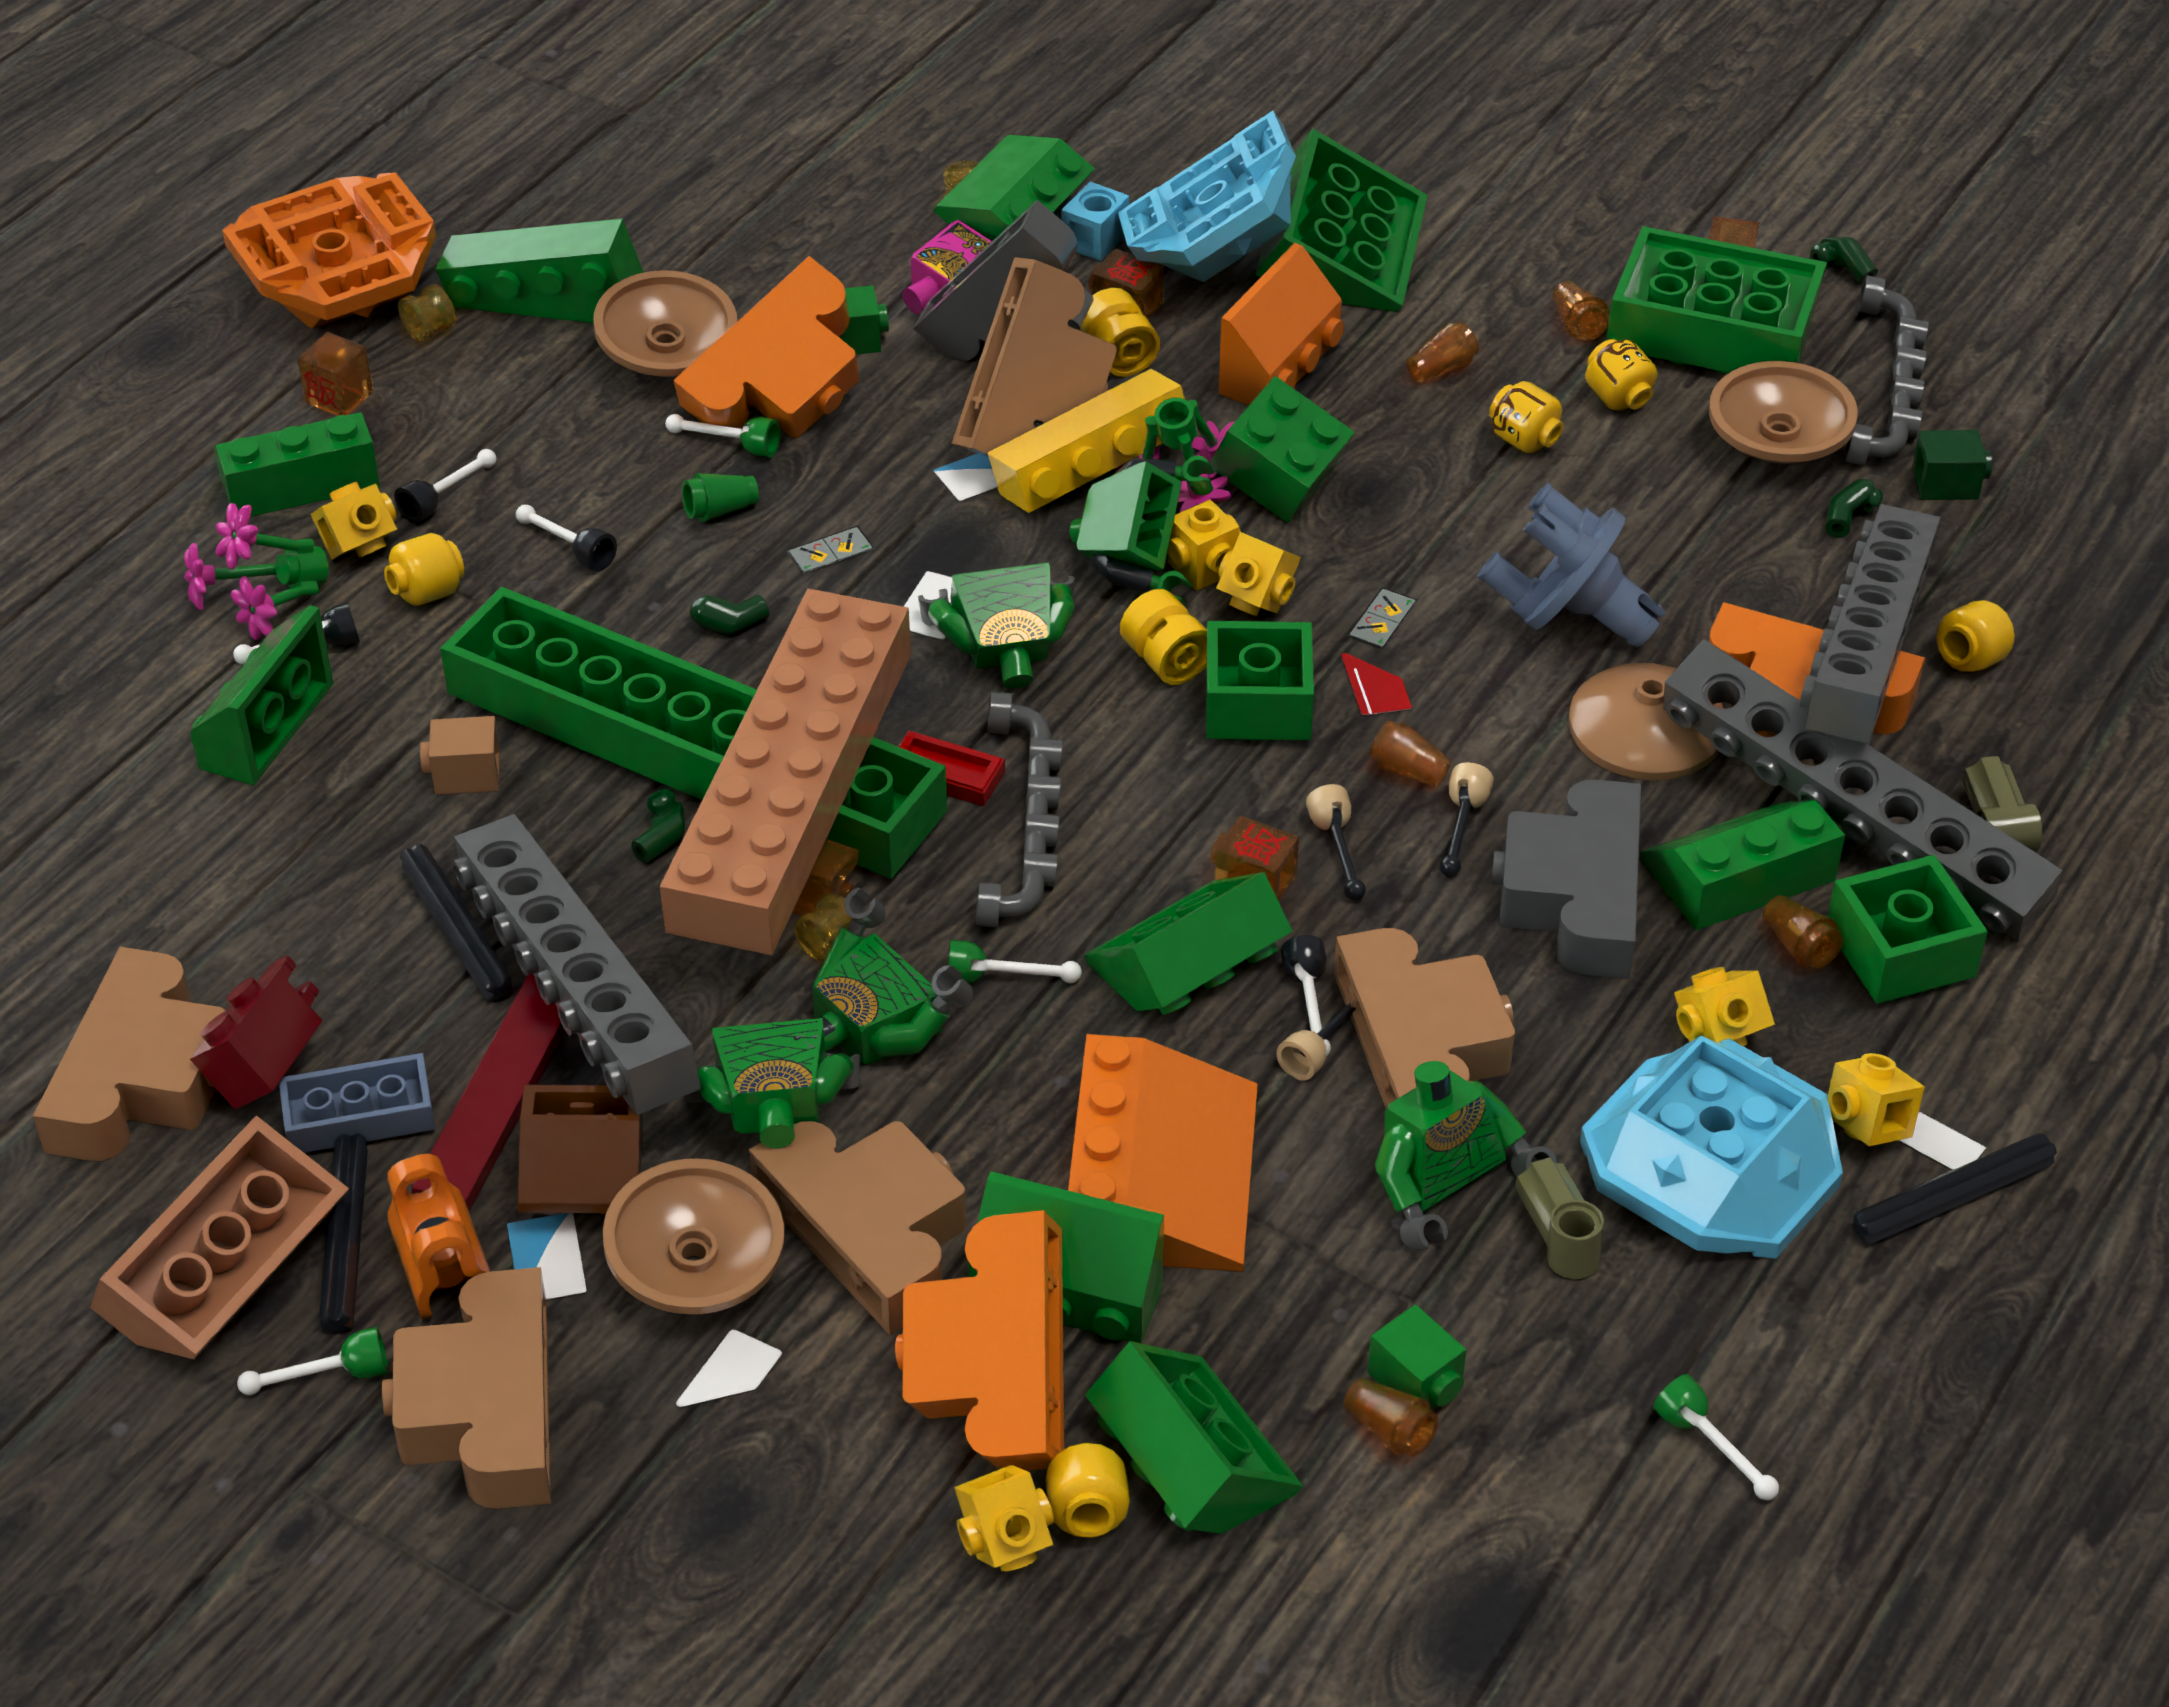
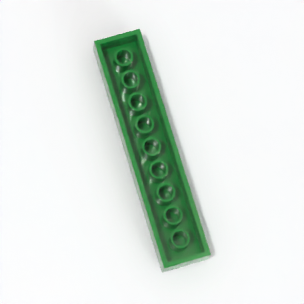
(663, 717)

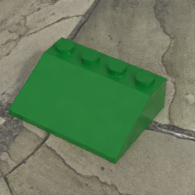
(1351, 222)
(1714, 301)

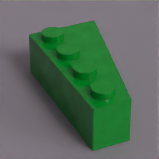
(538, 269)

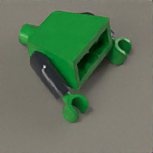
(1132, 519)

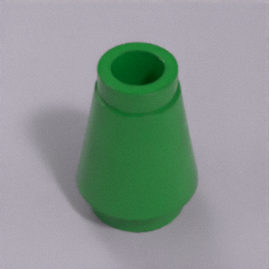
(717, 495)

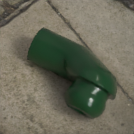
(1844, 253)
(1843, 504)
(727, 617)
(666, 826)

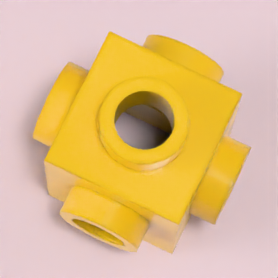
(355, 520)
(1200, 542)
(1257, 575)
(1723, 1006)
(1874, 1099)
(1004, 1518)

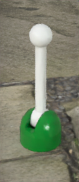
(758, 435)
(972, 963)
(361, 1355)
(1686, 1406)

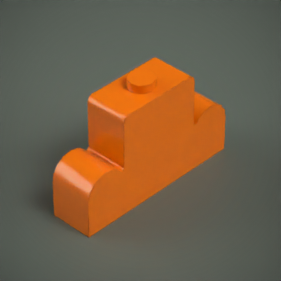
(777, 358)
(1785, 652)
(993, 1342)

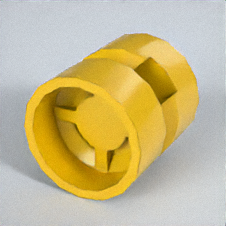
(1120, 321)
(1165, 636)

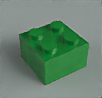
(1281, 449)
(1259, 680)
(1907, 928)

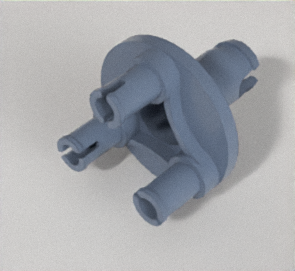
(1581, 575)

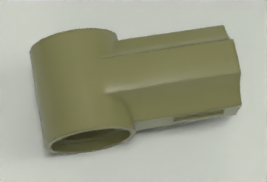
(1999, 801)
(1563, 1218)

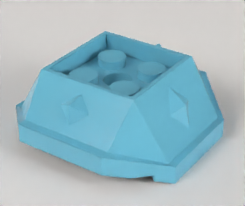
(1217, 204)
(1716, 1148)

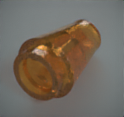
(1581, 311)
(1443, 352)
(1407, 753)
(1805, 933)
(1393, 1416)

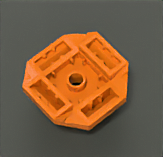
(335, 246)

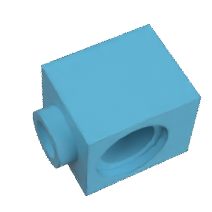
(1096, 219)

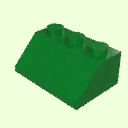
(1012, 180)
(297, 464)
(265, 701)
(1747, 861)
(1192, 943)
(1107, 1254)
(1190, 1438)

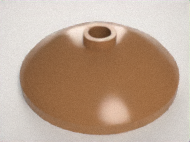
(661, 321)
(1783, 412)
(1623, 725)
(687, 1212)

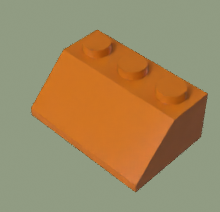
(1278, 327)

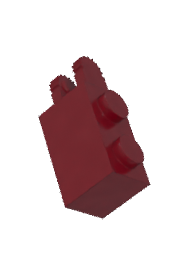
(258, 1034)

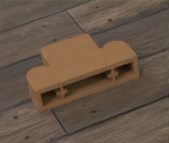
(1032, 359)
(1422, 1011)
(128, 1061)
(868, 1210)
(480, 1390)

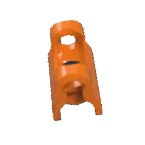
(432, 1230)

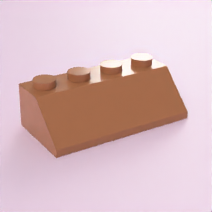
(217, 1243)

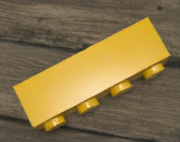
(1080, 442)

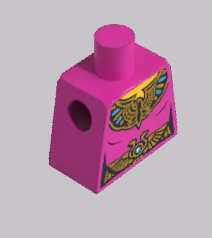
(940, 261)

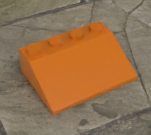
(1168, 1141)

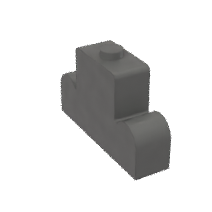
(964, 308)
(1577, 876)

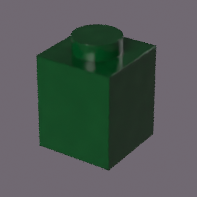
(1950, 464)

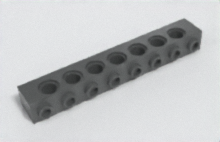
(1869, 624)
(1890, 790)
(576, 965)

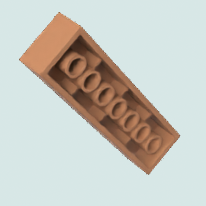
(786, 773)

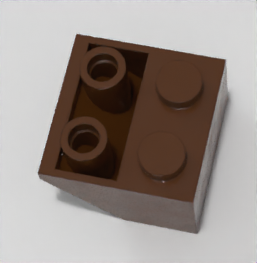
(575, 1148)

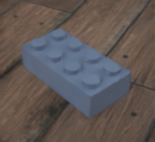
(365, 1098)

